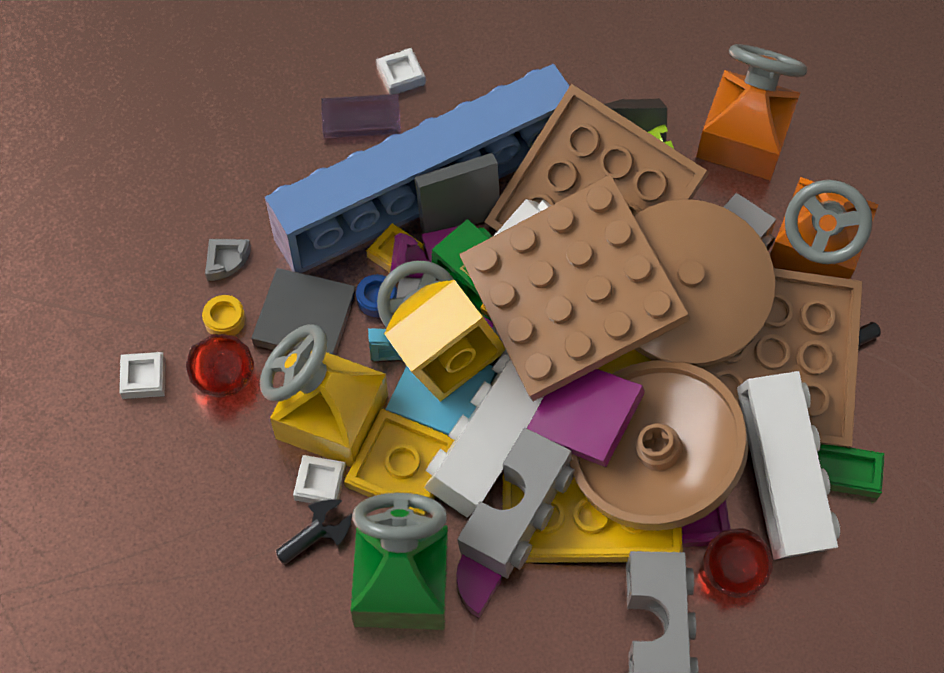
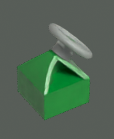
(400, 563)

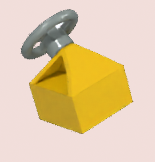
(436, 329)
(324, 398)

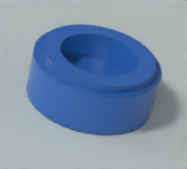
(367, 294)

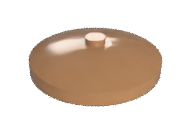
(718, 275)
(676, 453)

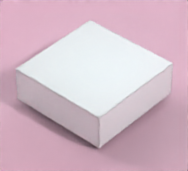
(400, 71)
(142, 375)
(319, 479)

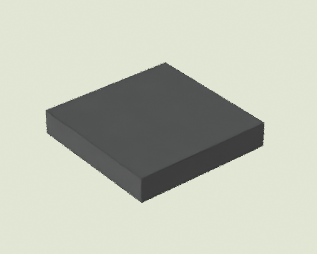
(457, 193)
(303, 300)

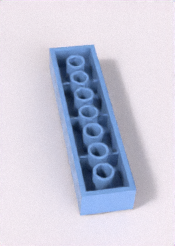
(377, 186)

